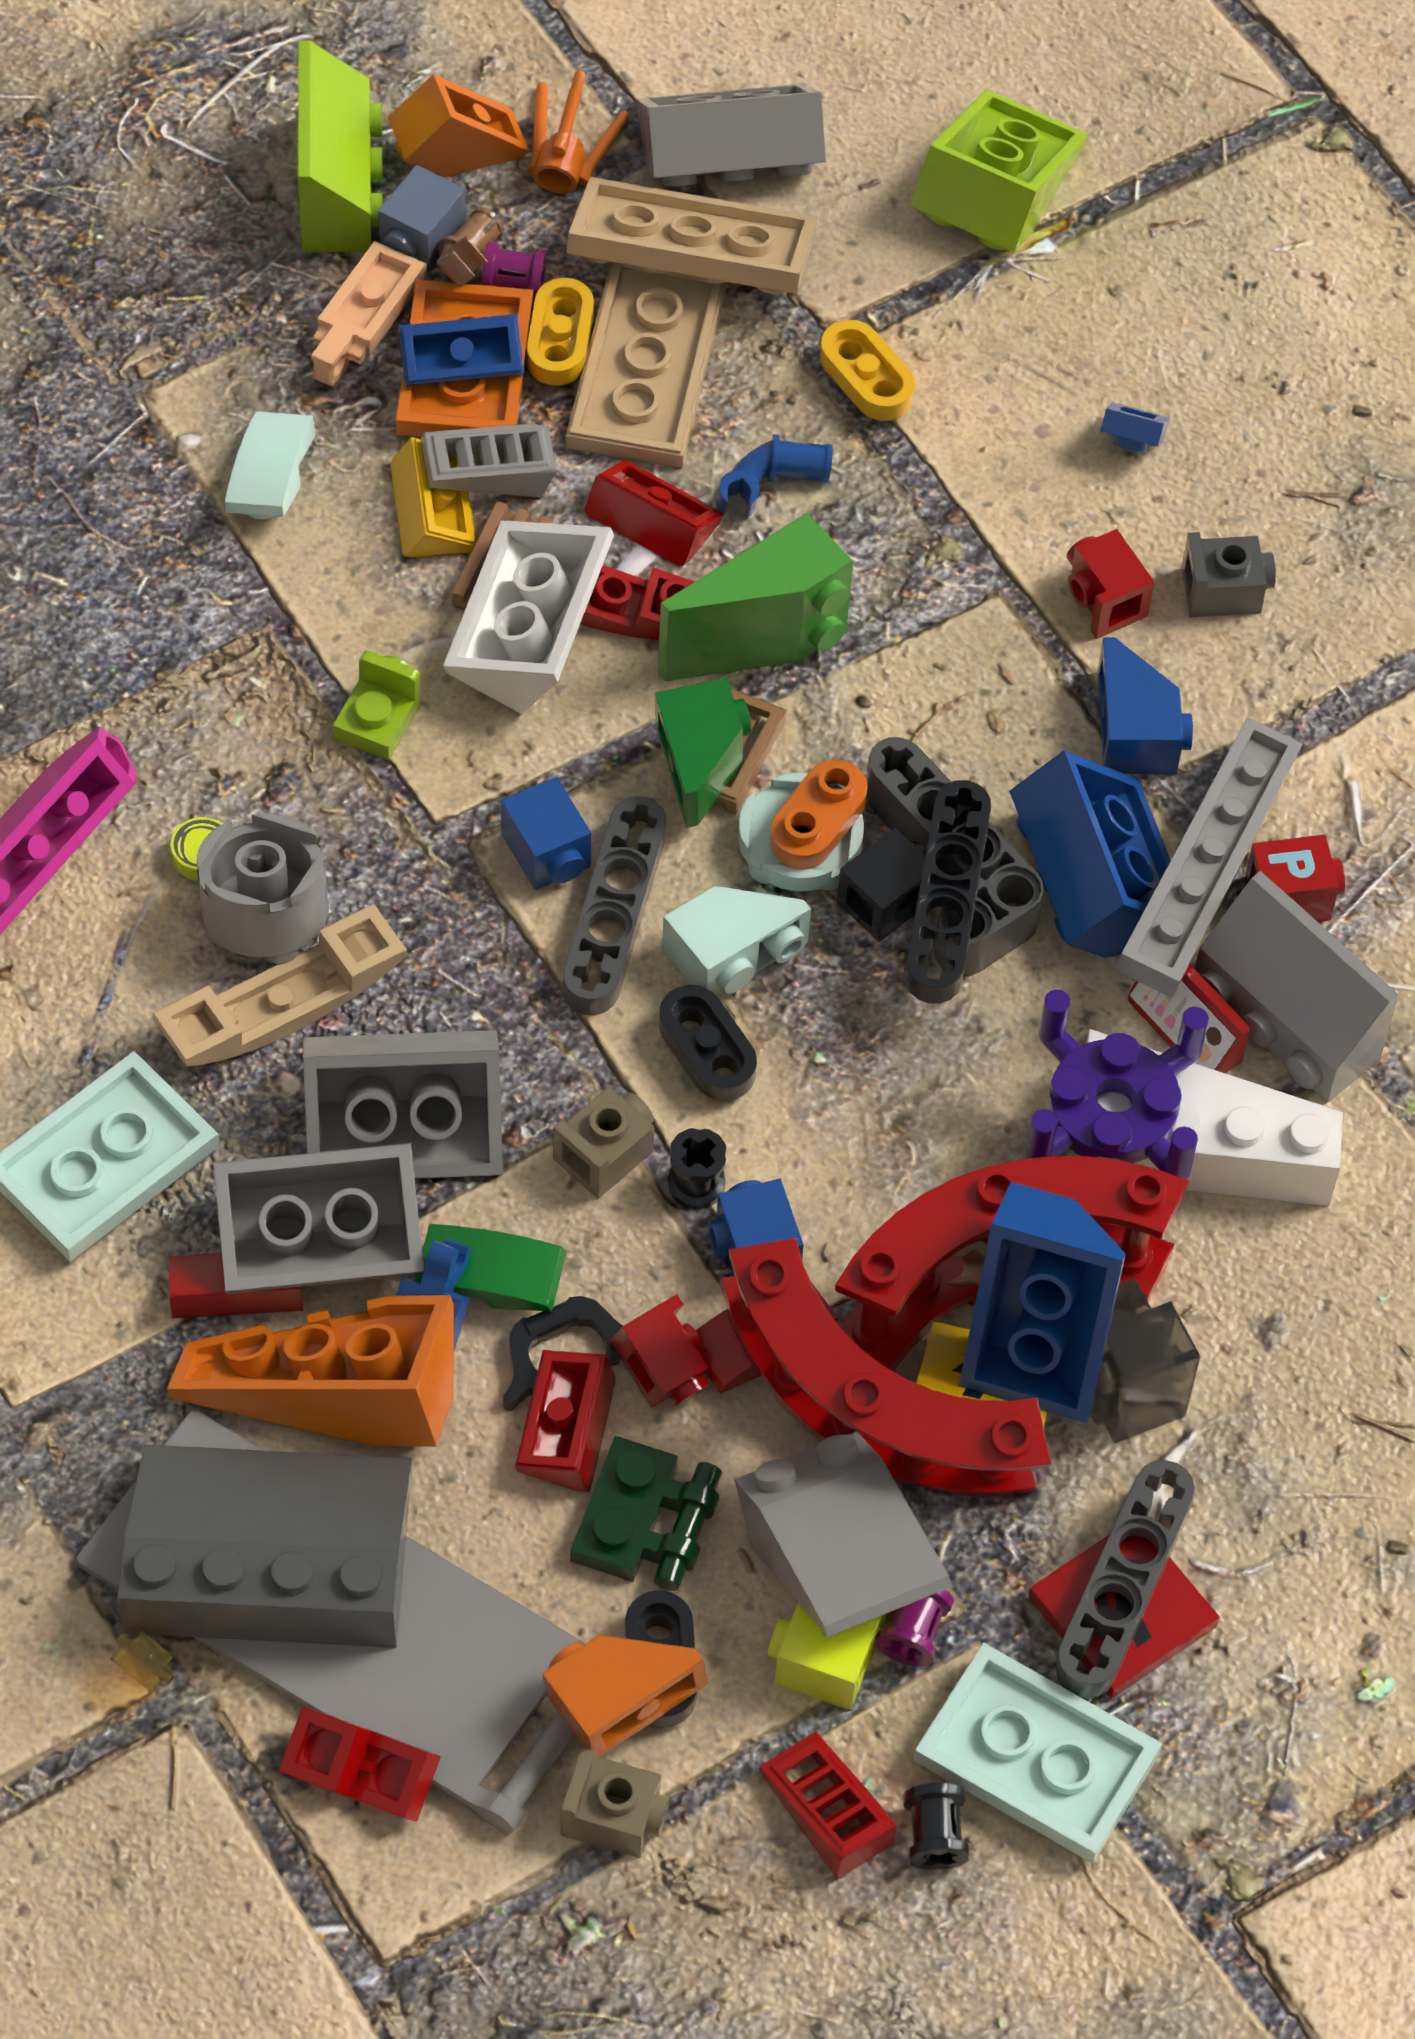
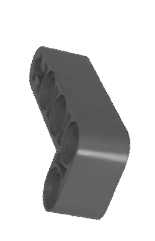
(903, 793)

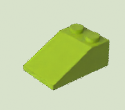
(996, 170)

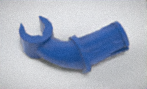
(774, 460)

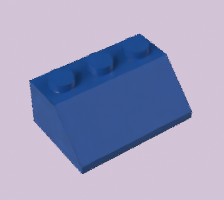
(1091, 849)
(1043, 1304)

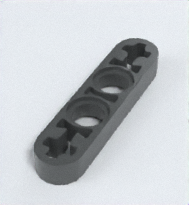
(609, 903)
(1129, 1579)

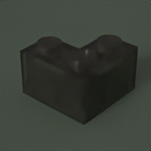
(1144, 1367)

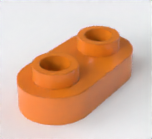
(820, 808)

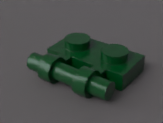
(627, 1505)

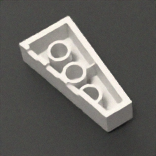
(1251, 1137)

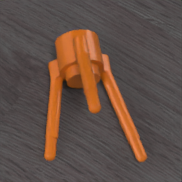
(560, 161)

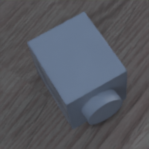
(421, 214)

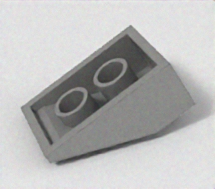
(839, 1533)

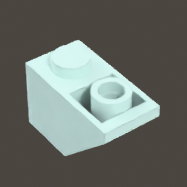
(732, 935)

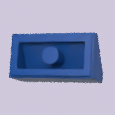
(460, 349)

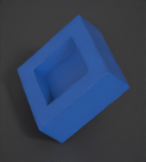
(1134, 427)

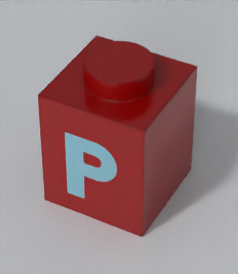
(1302, 871)

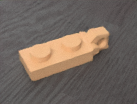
(363, 310)

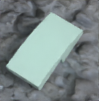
(268, 464)

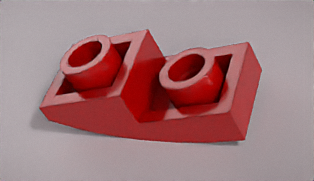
(630, 603)

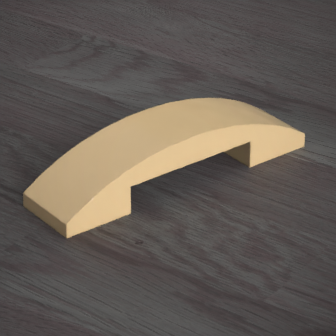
(285, 997)

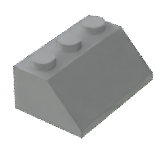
(732, 133)
(1297, 989)
(405, 1090)
(318, 1218)

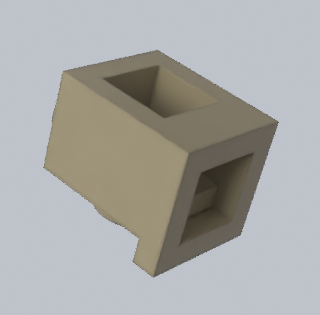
(600, 1156)
(597, 1821)

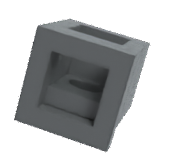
(1226, 575)

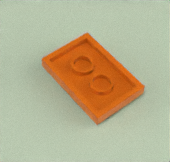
(464, 402)

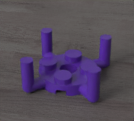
(1119, 1066)

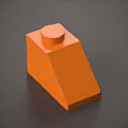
(454, 129)
(619, 1686)

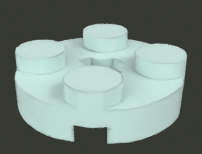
(755, 841)

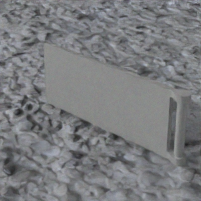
(452, 1686)

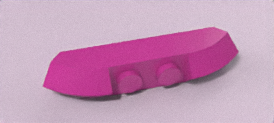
(59, 815)

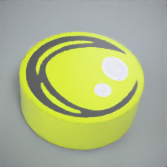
(186, 843)

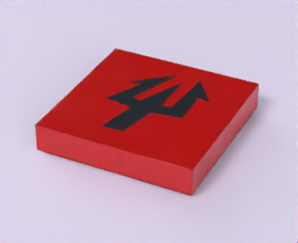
(1170, 1624)

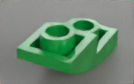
(504, 1267)

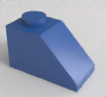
(1139, 714)

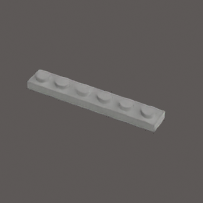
(1208, 857)

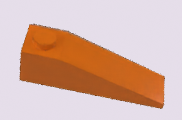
(349, 1377)

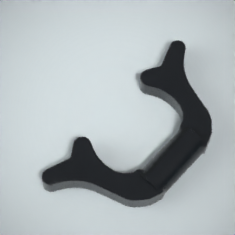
(530, 1330)

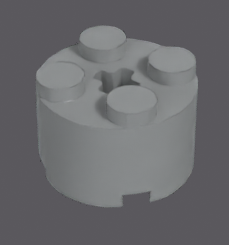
(263, 887)

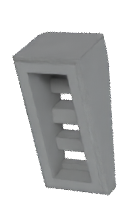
(524, 447)

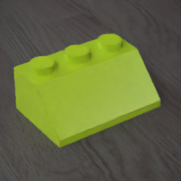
(336, 153)

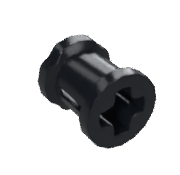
(697, 1168)
(936, 1826)

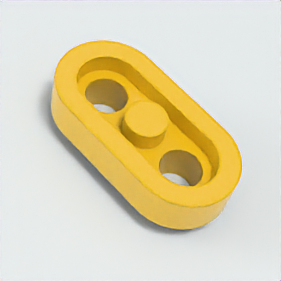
(557, 335)
(871, 374)

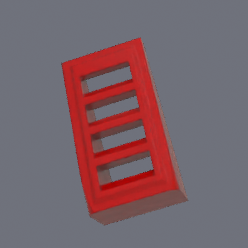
(838, 1854)

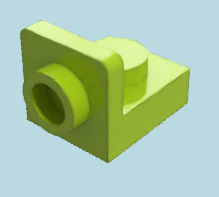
(379, 705)

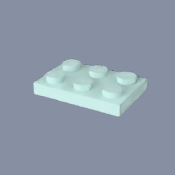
(103, 1155)
(1037, 1752)

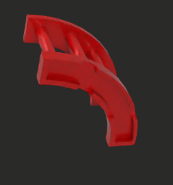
(906, 1266)
(841, 1389)

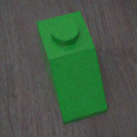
(701, 742)

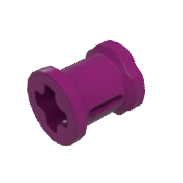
(531, 264)
(912, 1630)

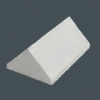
(527, 609)

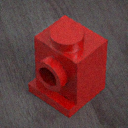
(1109, 582)
(663, 1354)

